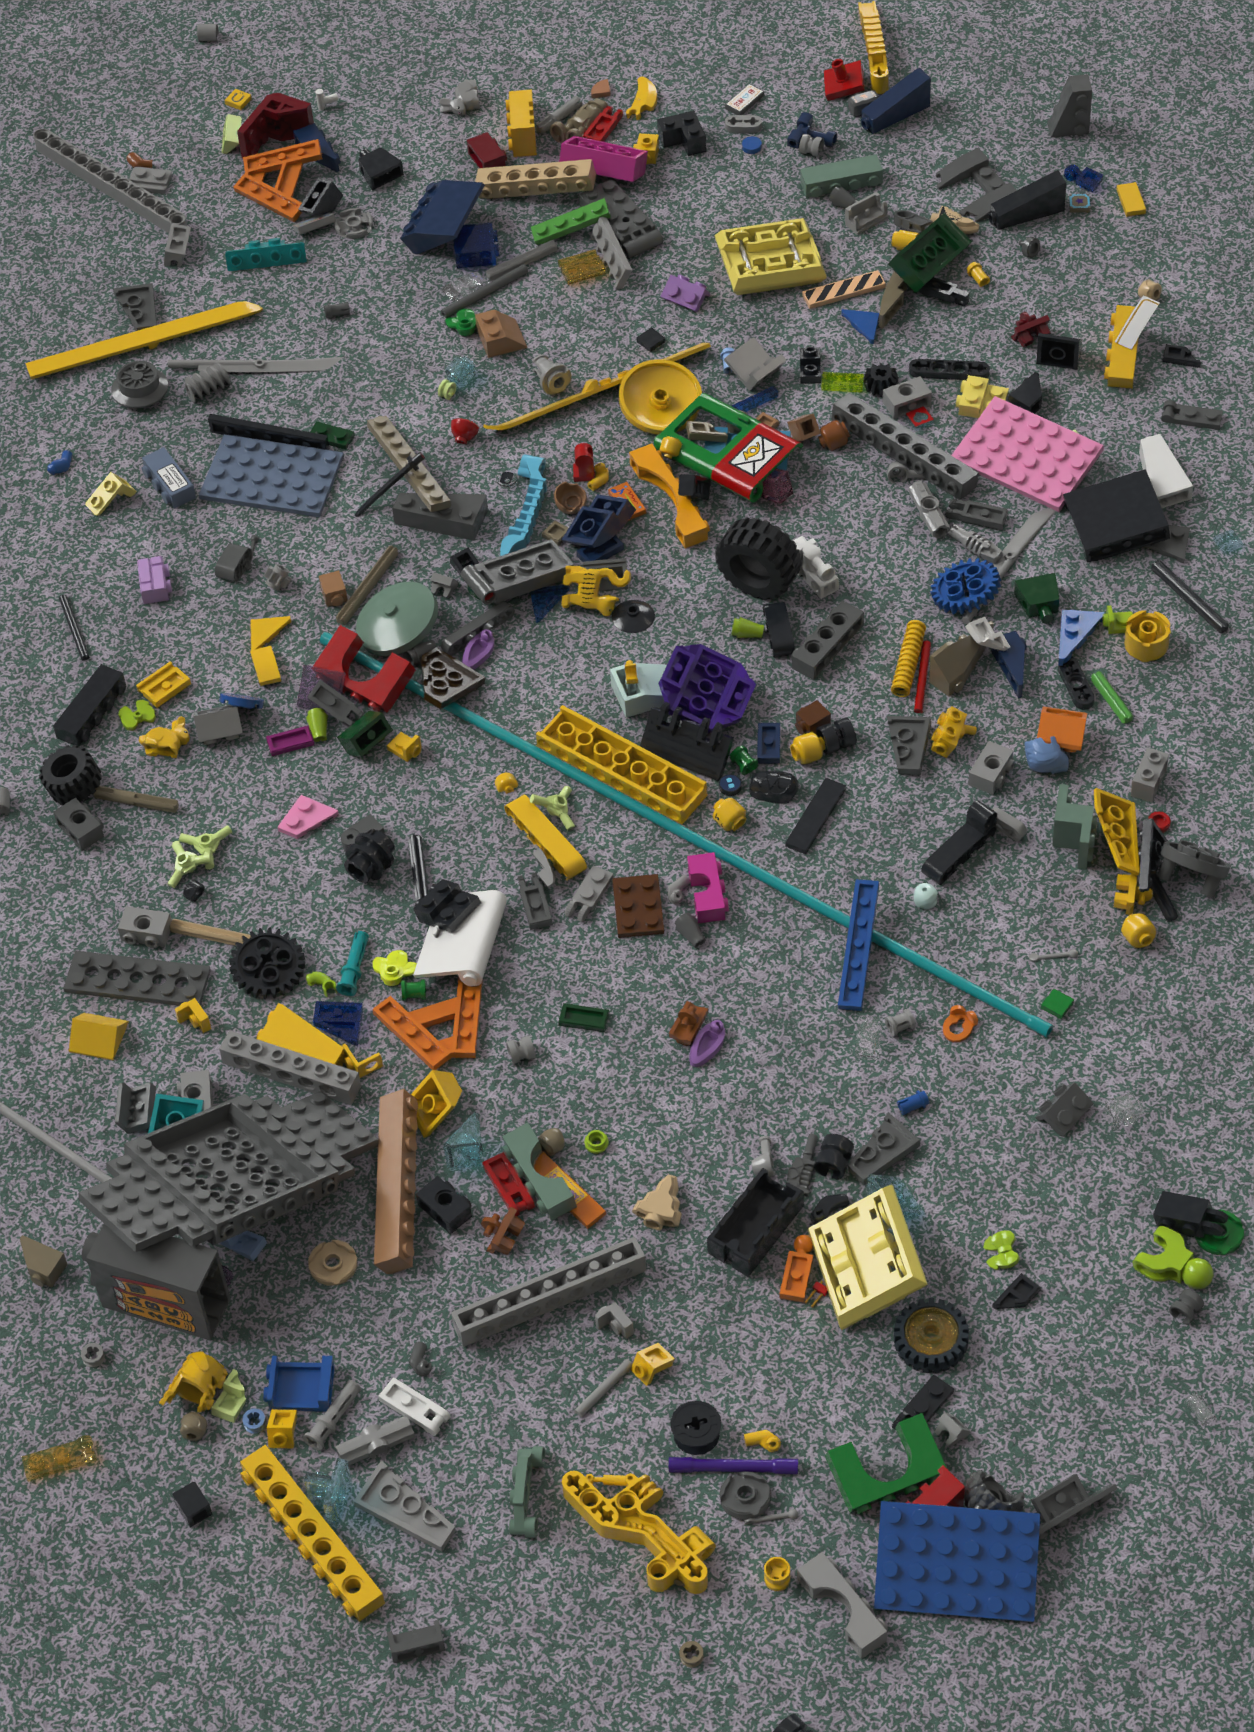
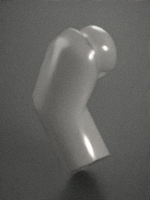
(675, 889)

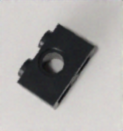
(447, 1216)

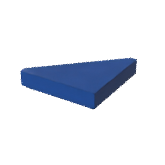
(863, 322)

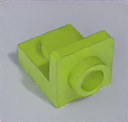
(1115, 622)

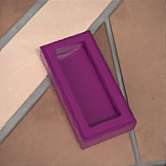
(290, 740)

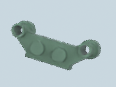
(520, 1495)

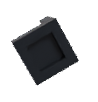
(192, 1504)

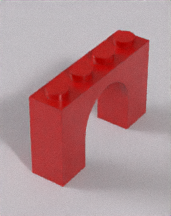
(379, 691)

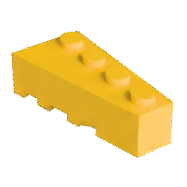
(522, 123)
(1122, 359)

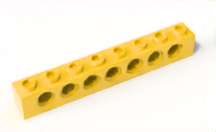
(264, 1464)

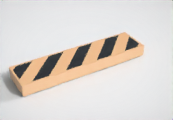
(843, 289)

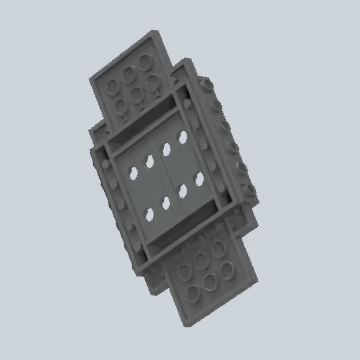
(294, 1145)

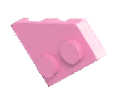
(305, 816)

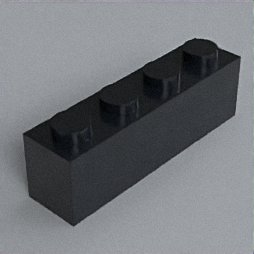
(90, 705)

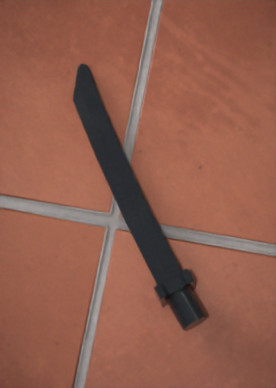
(412, 463)

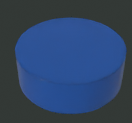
(751, 145)

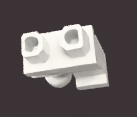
(817, 575)

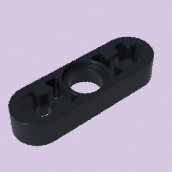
(1075, 692)

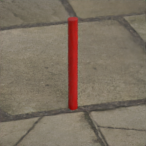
(922, 677)

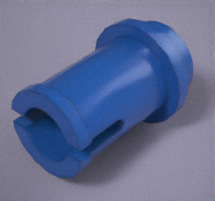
(913, 1102)

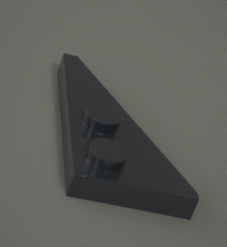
(1150, 852)

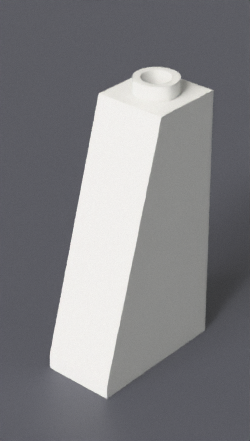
(1164, 472)

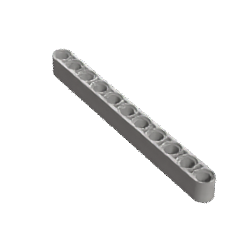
(107, 180)

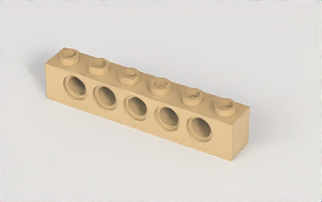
(537, 179)

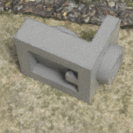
(617, 1318)

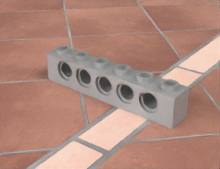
(290, 1067)

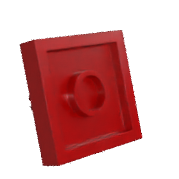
(843, 79)

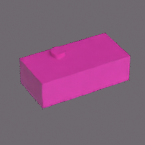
(608, 158)

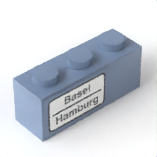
(168, 478)

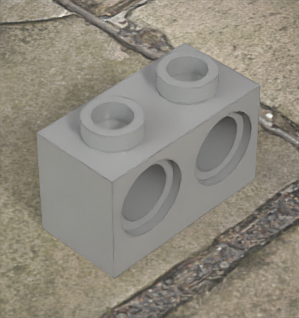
(1149, 774)

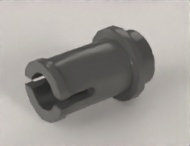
(336, 309)

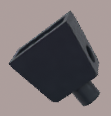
(379, 167)

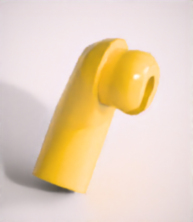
(601, 477)

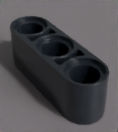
(779, 629)

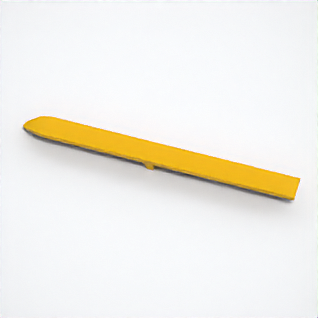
(141, 338)
(591, 387)

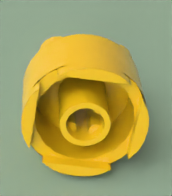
(1147, 635)

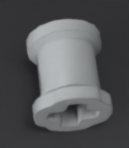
(900, 1022)

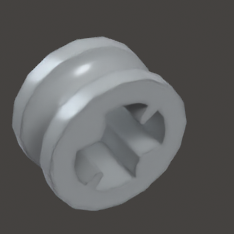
(89, 1348)

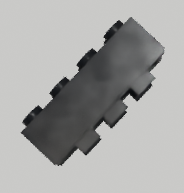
(755, 1222)

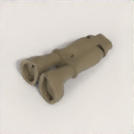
(579, 122)

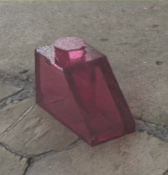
(777, 486)

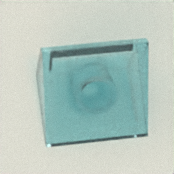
(465, 1146)
(909, 1206)

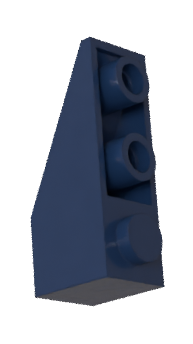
(311, 132)

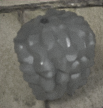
(985, 1493)

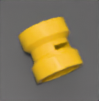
(777, 1568)

